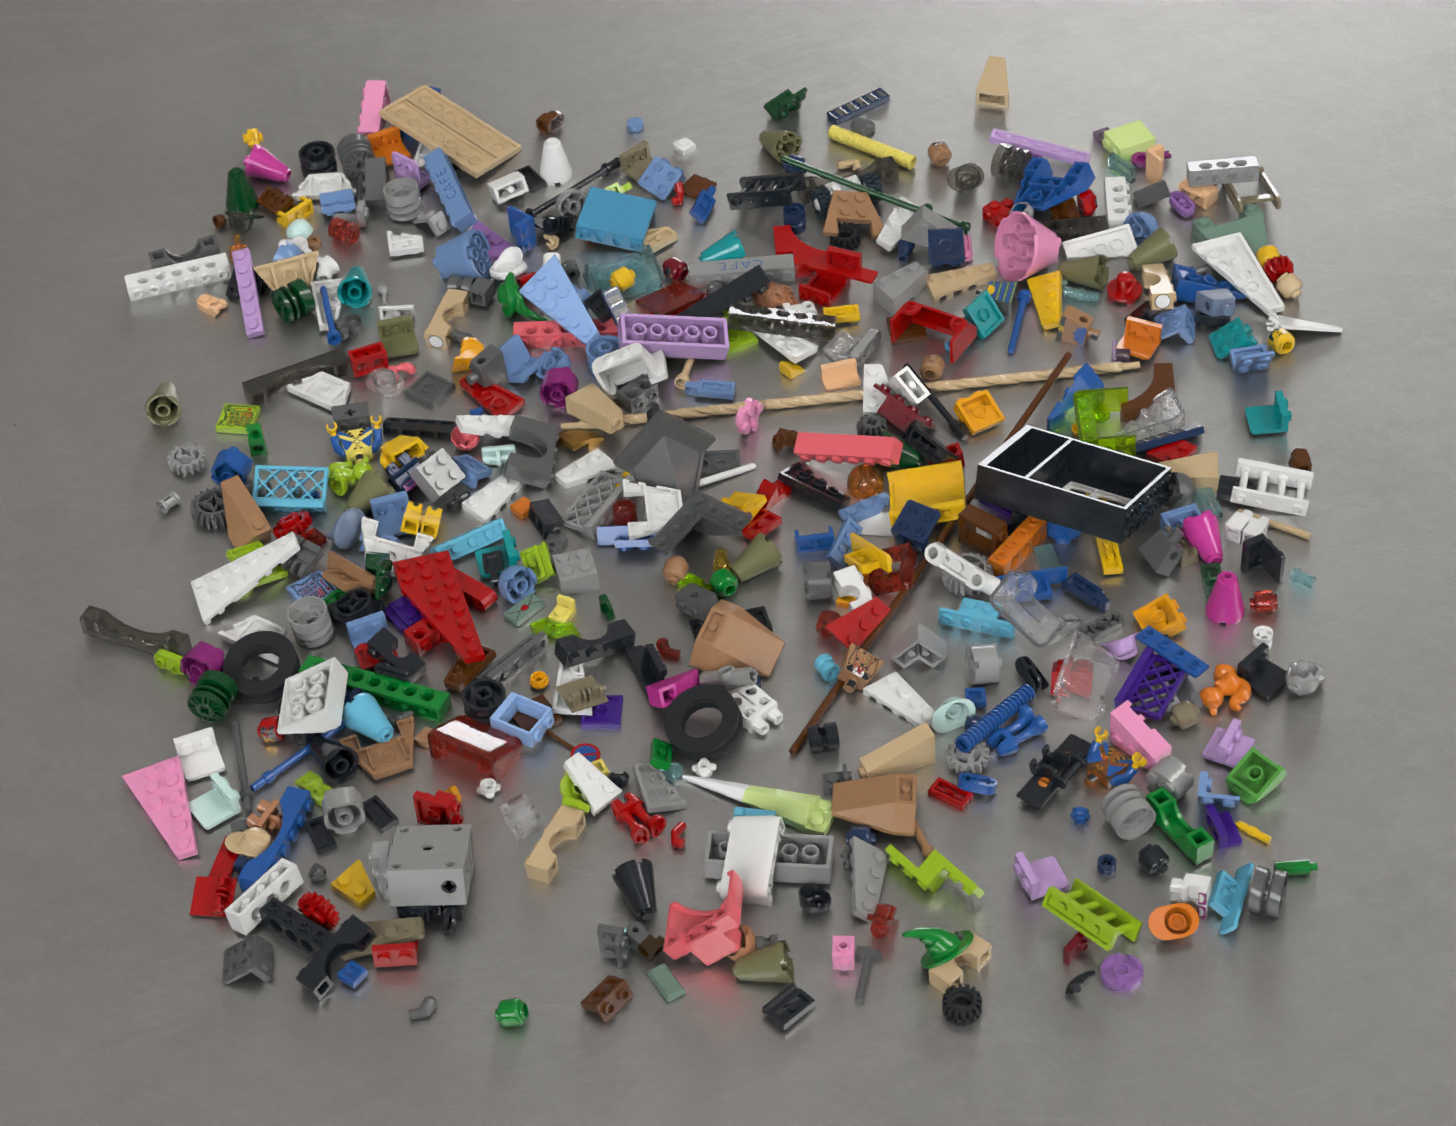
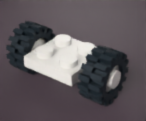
(822, 196)

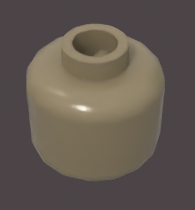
(1185, 714)

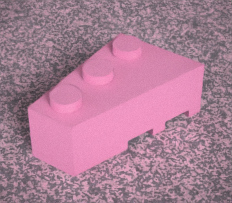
(1133, 735)

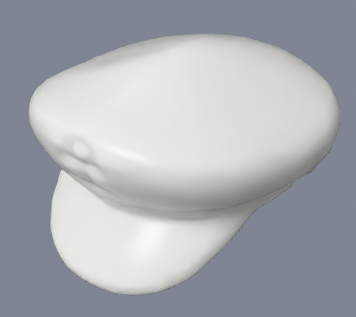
(509, 261)

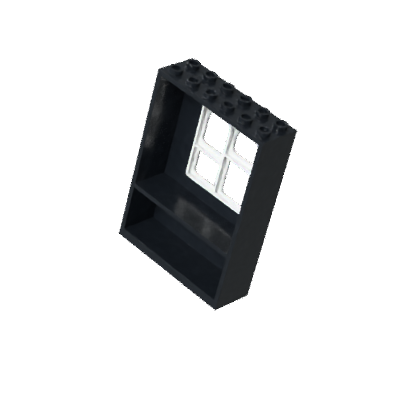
(1040, 467)

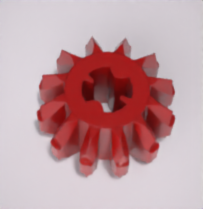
(1277, 267)

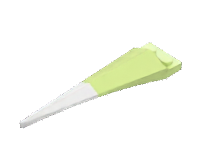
(799, 810)

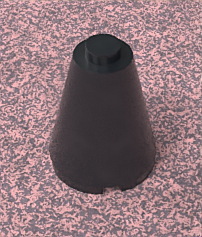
(334, 760)
(637, 886)

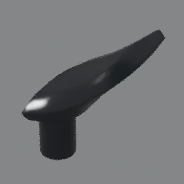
(1078, 982)

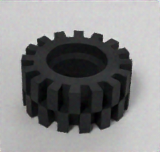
(852, 236)
(962, 1014)

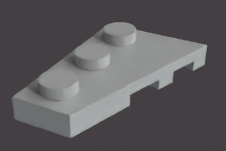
(655, 790)

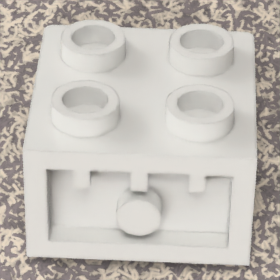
(199, 754)

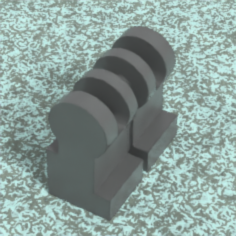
(307, 558)

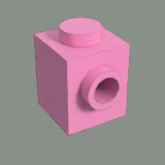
(843, 953)

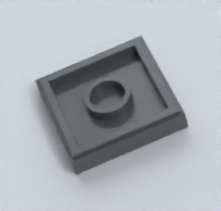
(429, 389)

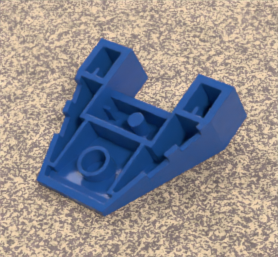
(1045, 191)

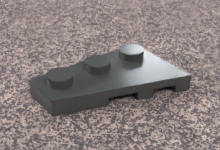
(719, 461)

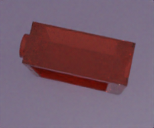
(900, 579)

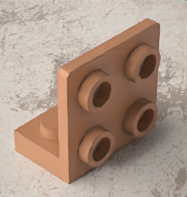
(775, 296)

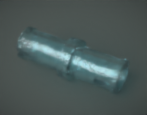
(1081, 294)

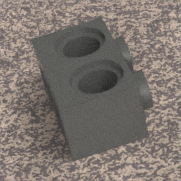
(637, 394)

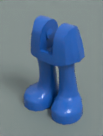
(1004, 739)

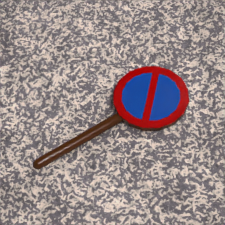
(588, 750)

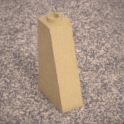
(993, 84)
(595, 408)
(1200, 468)
(901, 755)

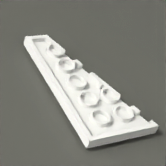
(1237, 264)

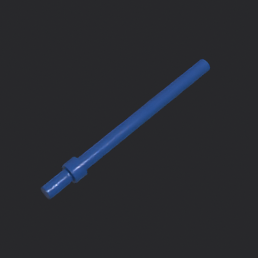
(269, 776)

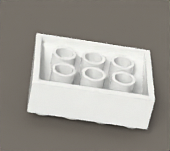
(313, 699)

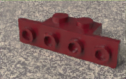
(899, 412)

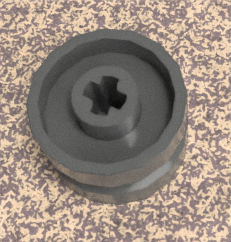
(1271, 892)

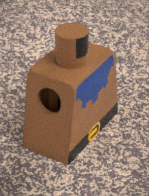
(1076, 327)

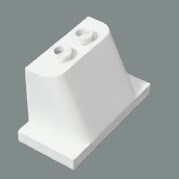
(627, 365)

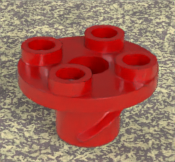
(1124, 288)

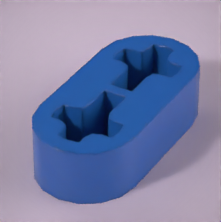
(977, 783)

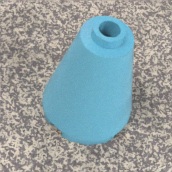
(367, 718)

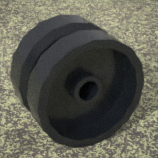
(317, 158)
(482, 699)

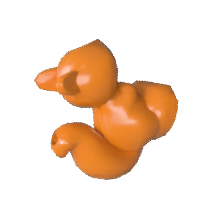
(1226, 684)

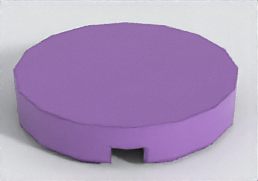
(1121, 972)

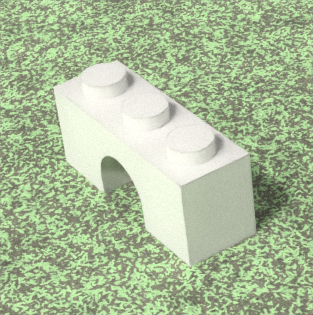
(850, 582)

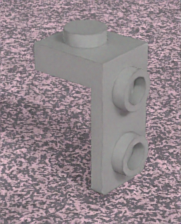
(359, 218)
(435, 219)

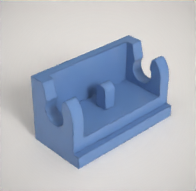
(1176, 516)

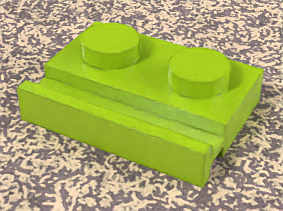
(539, 561)

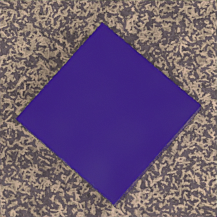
(605, 715)

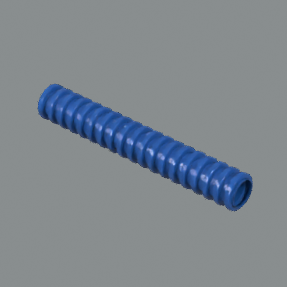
(994, 718)

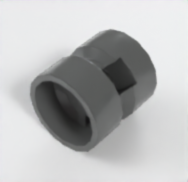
(459, 283)

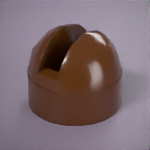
(219, 221)

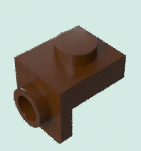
(784, 438)

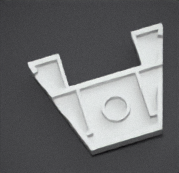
(659, 503)
(396, 550)

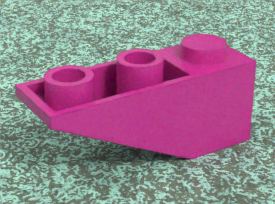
(665, 691)

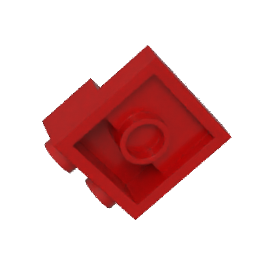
(996, 211)
(437, 809)

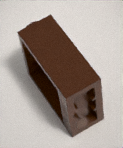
(974, 517)

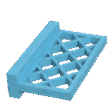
(293, 504)

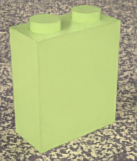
(1128, 139)

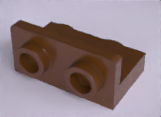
(275, 201)
(1065, 210)
(608, 997)

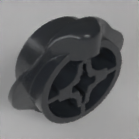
(355, 605)

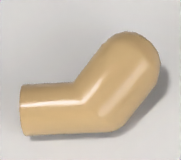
(553, 241)

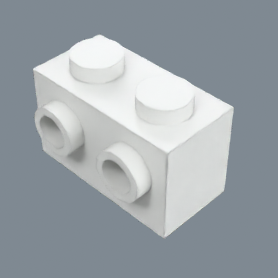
(507, 187)

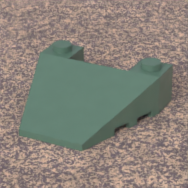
(1249, 223)

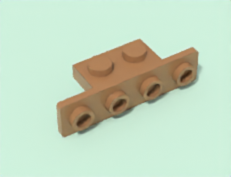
(347, 574)

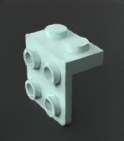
(216, 804)

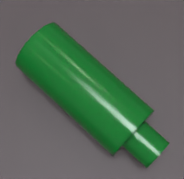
(1296, 867)

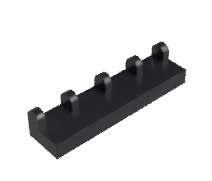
(418, 425)

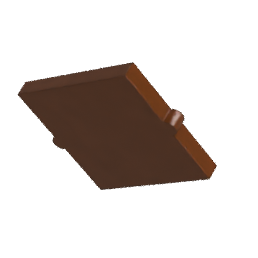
(695, 185)

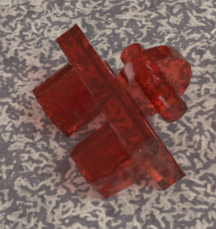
(883, 918)

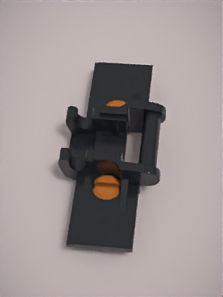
(1048, 771)

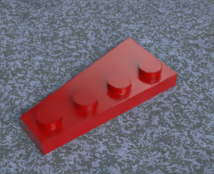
(494, 398)

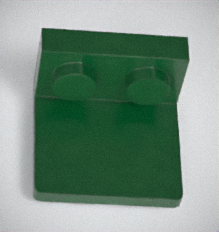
(380, 566)

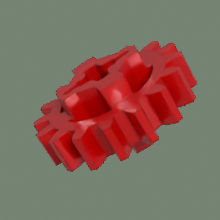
(293, 522)
(318, 910)

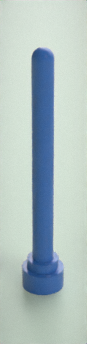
(1023, 298)
(333, 335)

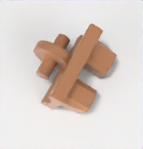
(270, 817)

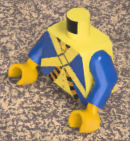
(357, 443)

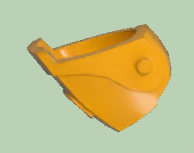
(469, 349)

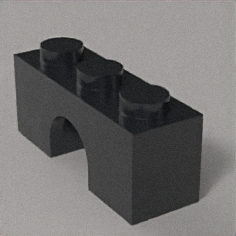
(382, 647)

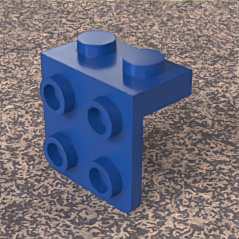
(523, 228)

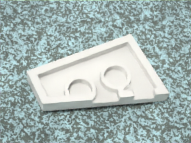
(871, 396)

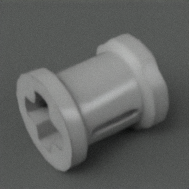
(168, 501)

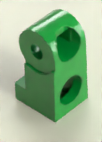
(256, 438)

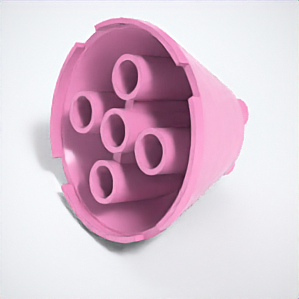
(1024, 246)

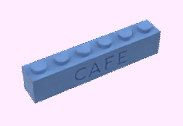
(450, 190)

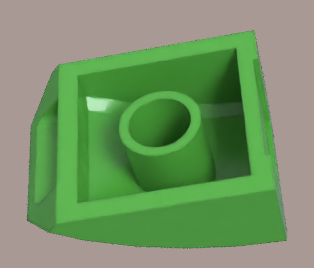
(1254, 777)

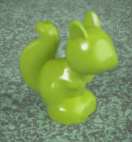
(344, 474)

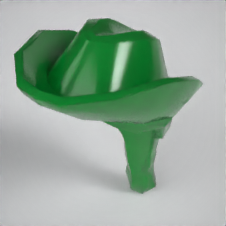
(512, 300)

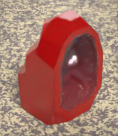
(1087, 202)

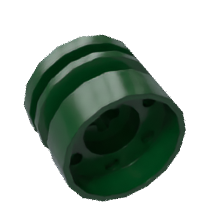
(293, 300)
(212, 696)

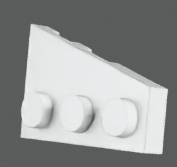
(585, 468)
(593, 784)

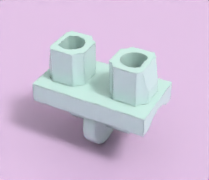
(496, 454)

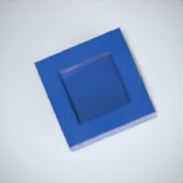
(977, 696)
(352, 974)

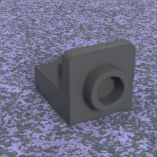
(835, 777)

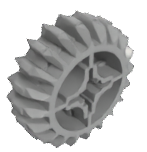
(958, 586)

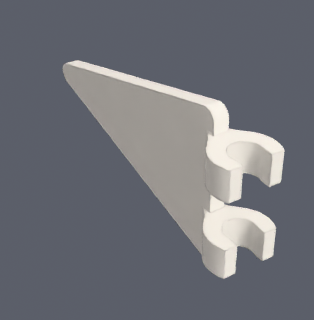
(1278, 321)

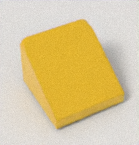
(790, 369)

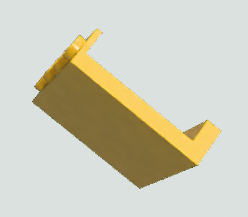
(934, 486)

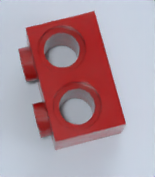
(367, 359)
(421, 637)

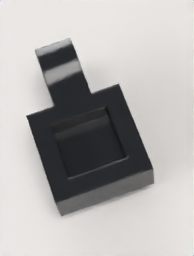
(493, 564)

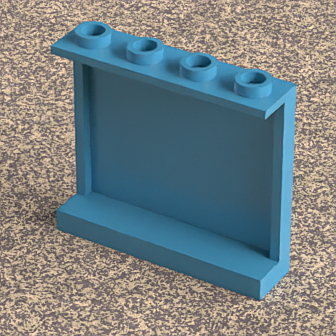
(615, 219)

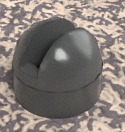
(317, 872)

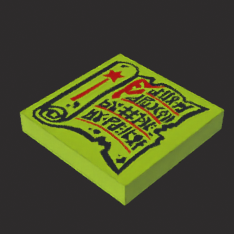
(236, 417)

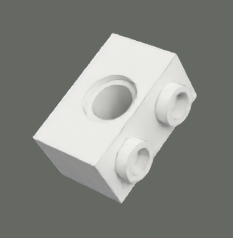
(909, 387)

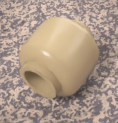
(1289, 285)

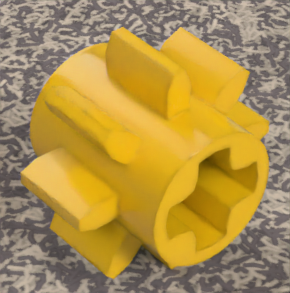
(252, 137)

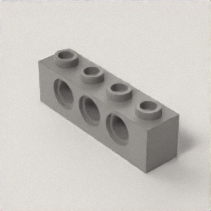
(1222, 171)

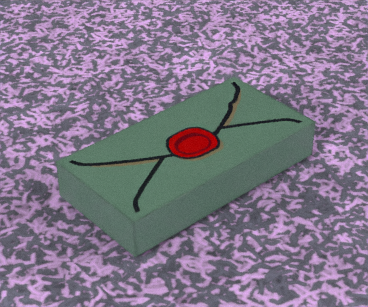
(524, 609)

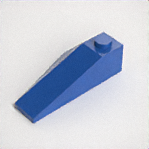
(1187, 282)
(1064, 411)

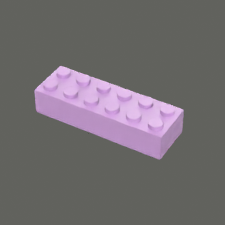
(675, 335)

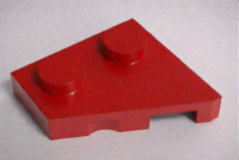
(1171, 451)
(762, 522)

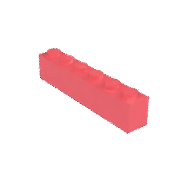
(848, 448)

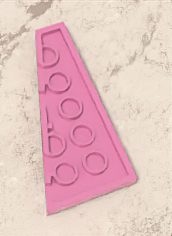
(165, 799)

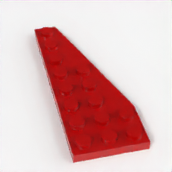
(437, 593)

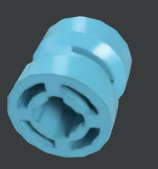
(827, 667)

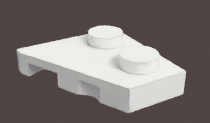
(404, 244)

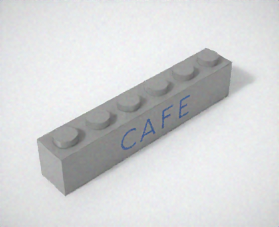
(776, 267)

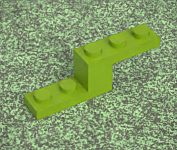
(934, 872)

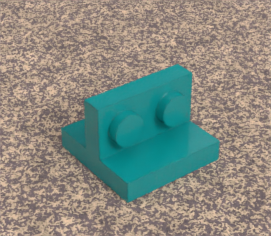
(983, 314)

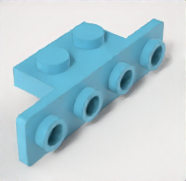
(976, 616)
(1229, 895)

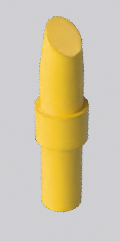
(1253, 832)

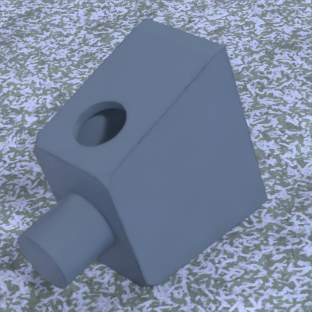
(1215, 302)

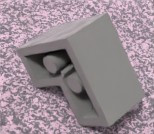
(916, 644)

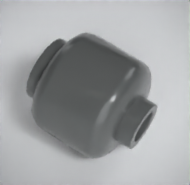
(863, 126)

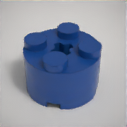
(229, 464)

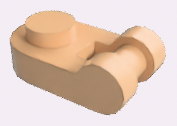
(211, 304)

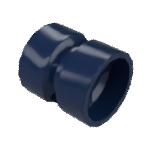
(795, 217)

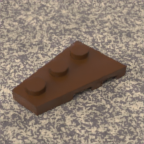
(462, 674)

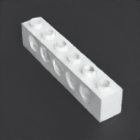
(178, 276)

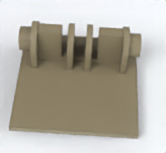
(582, 693)

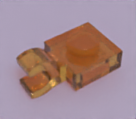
(237, 245)

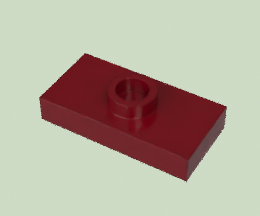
(1074, 947)

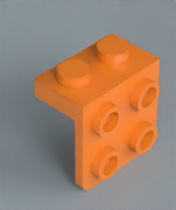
(386, 142)
(1141, 337)

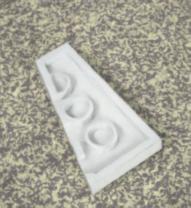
(1113, 243)
(335, 303)
(791, 347)
(491, 498)
(901, 698)

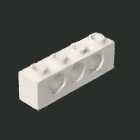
(1116, 201)
(277, 882)

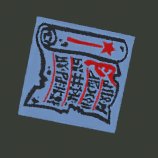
(311, 586)

